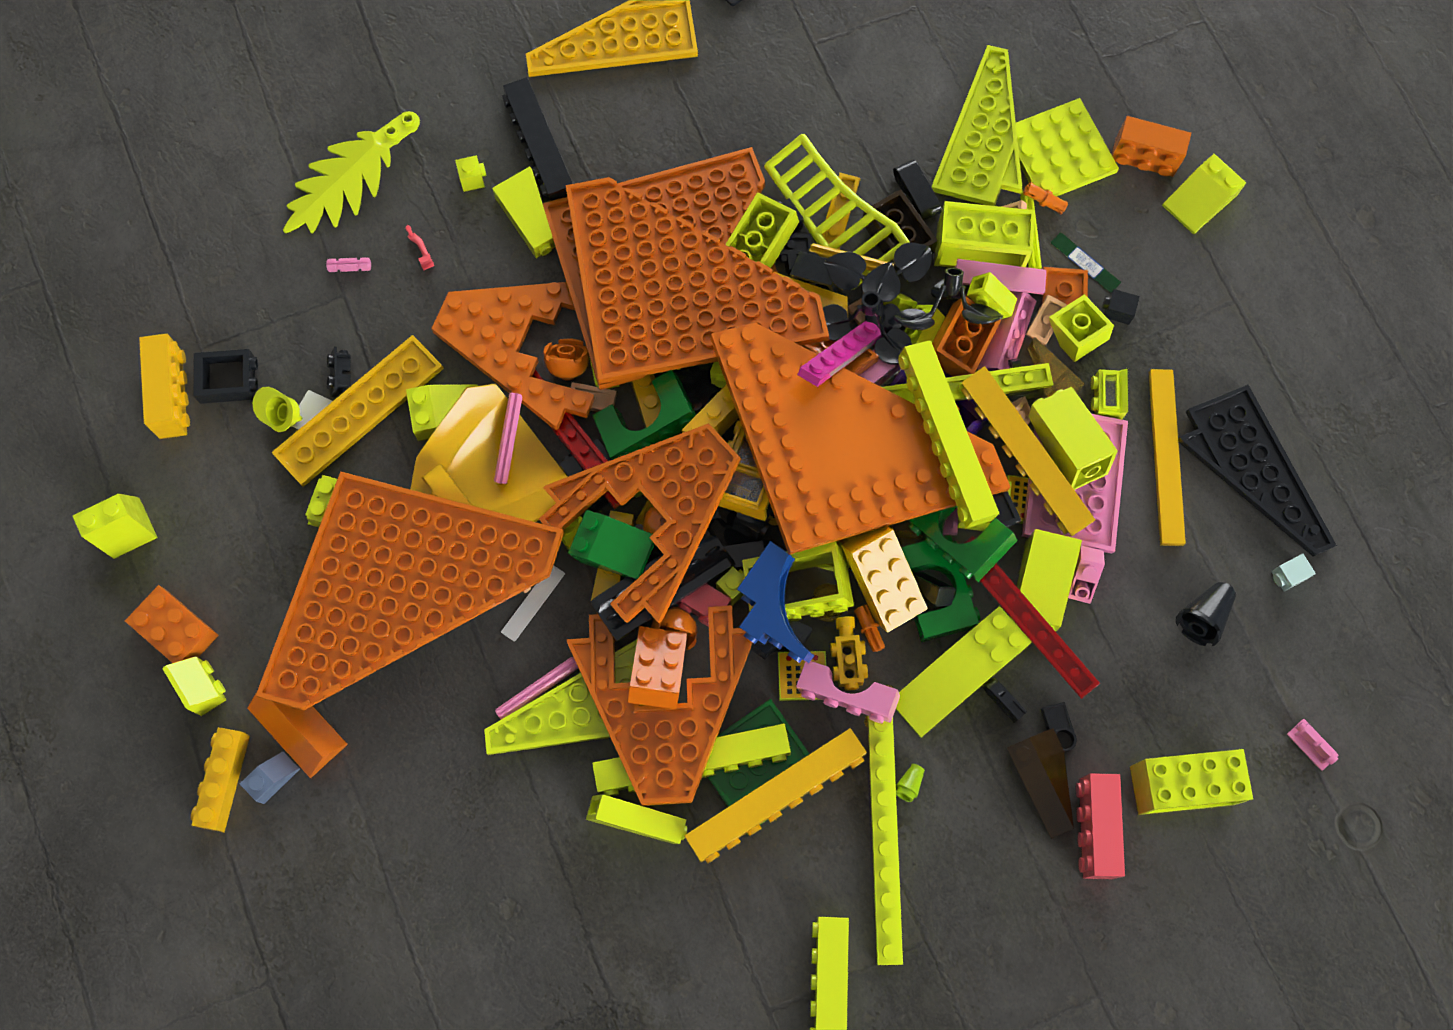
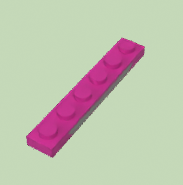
(840, 353)

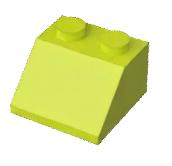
(1080, 327)
(195, 684)

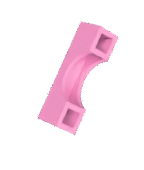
(876, 701)

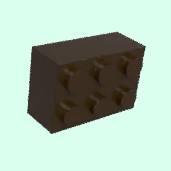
(902, 212)

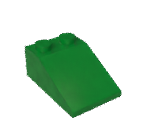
(611, 545)

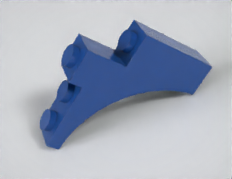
(768, 616)

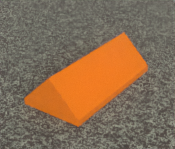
(300, 733)

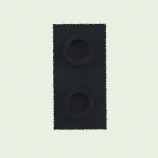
(337, 363)

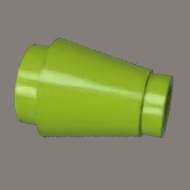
(910, 783)

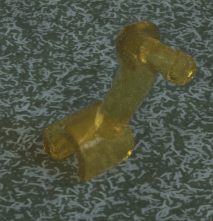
(907, 534)

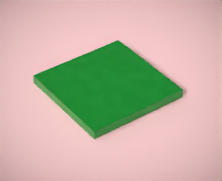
(739, 783)

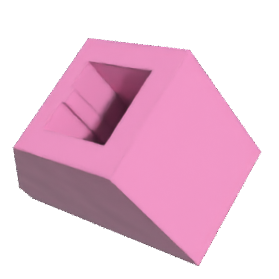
(1086, 574)

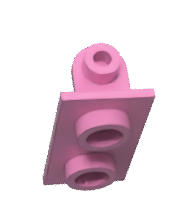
(1313, 745)

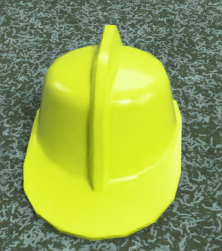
(276, 409)

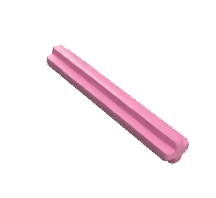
(508, 438)
(537, 688)

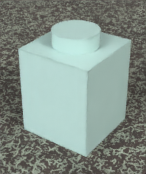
(1293, 572)

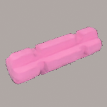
(348, 264)

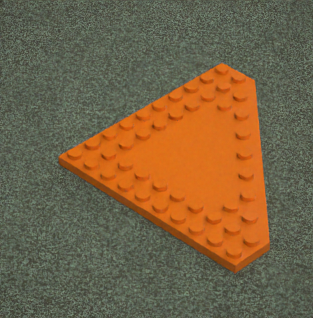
(705, 193)
(665, 287)
(836, 452)
(392, 577)

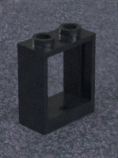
(201, 376)

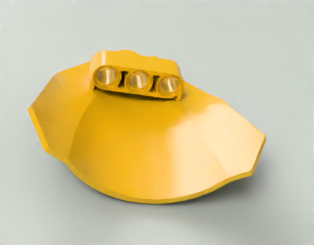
(464, 454)

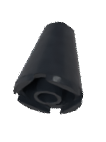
(1207, 615)

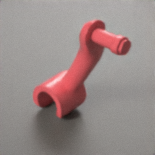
(425, 261)

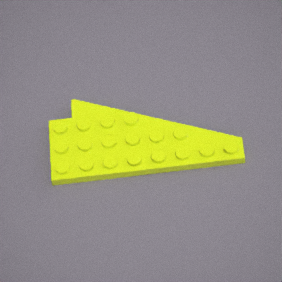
(984, 142)
(558, 716)

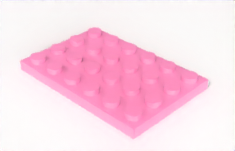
(1099, 496)

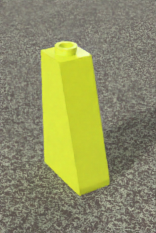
(525, 210)
(636, 819)

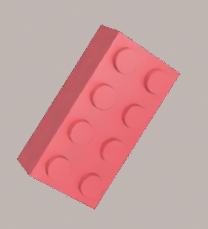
(1100, 826)

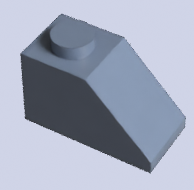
(269, 777)

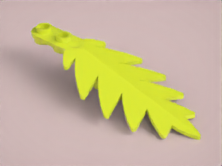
(345, 174)

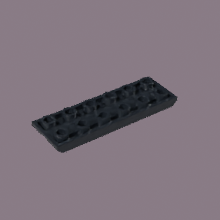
(707, 564)

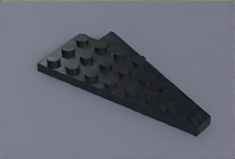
(1246, 454)

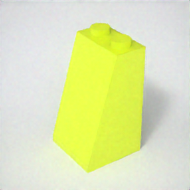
(1072, 437)
(116, 525)
(1048, 573)

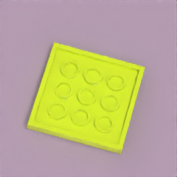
(1063, 149)

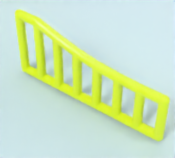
(839, 187)

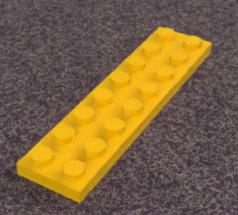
(357, 411)

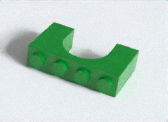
(674, 415)
(973, 557)
(961, 613)

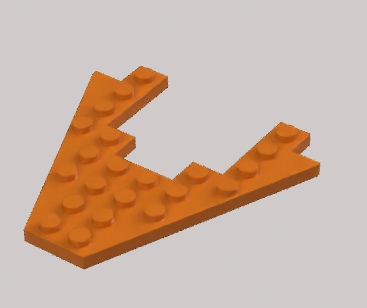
(489, 332)
(681, 480)
(658, 745)

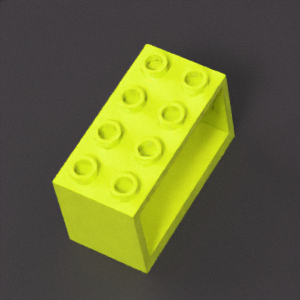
(984, 234)
(815, 557)
(1191, 782)

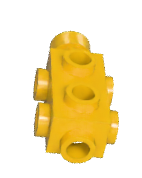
(848, 662)

